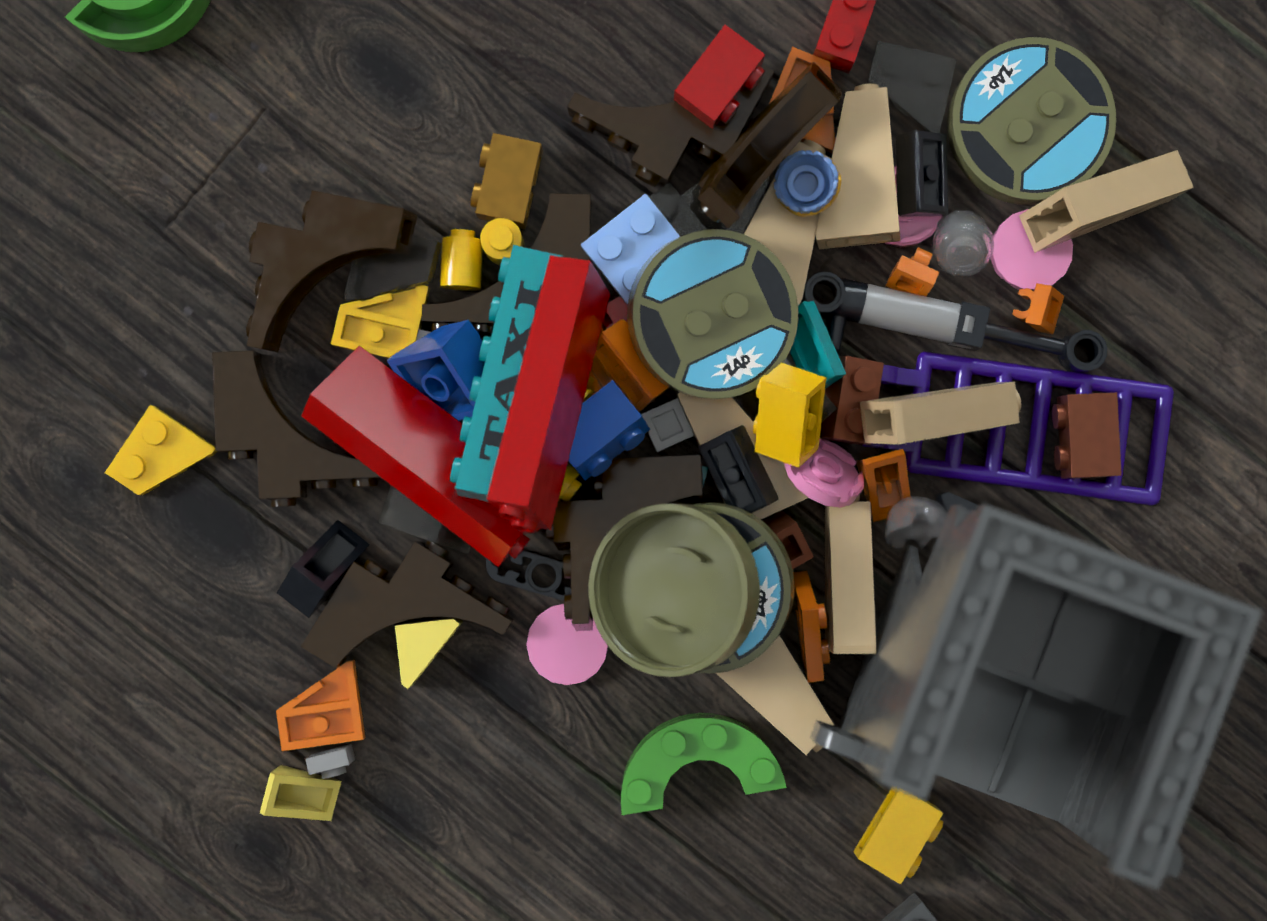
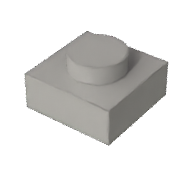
(667, 425)
(331, 761)

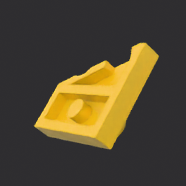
(381, 323)
(157, 451)

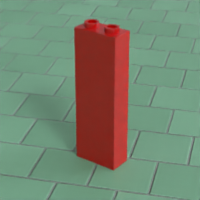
(549, 394)
(408, 446)

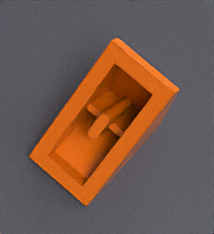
(884, 481)

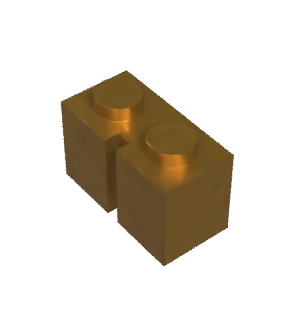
(507, 180)

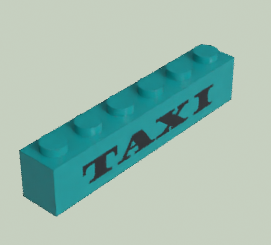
(503, 358)

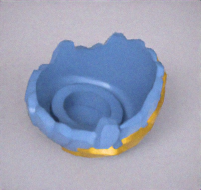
(807, 183)

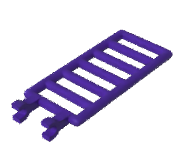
(1044, 380)

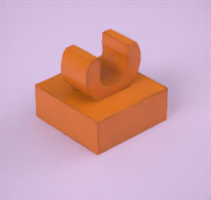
(913, 274)
(1043, 309)

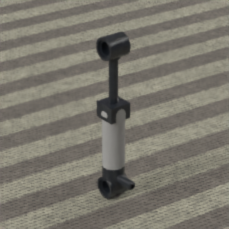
(957, 324)

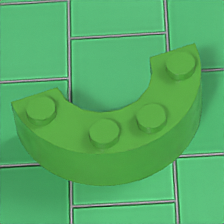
(136, 23)
(693, 739)

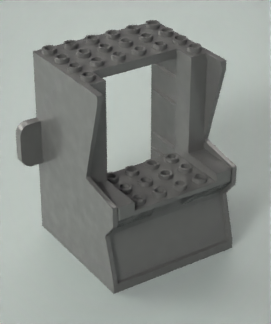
(1048, 684)

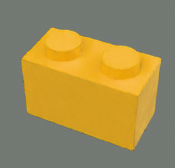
(789, 414)
(899, 835)

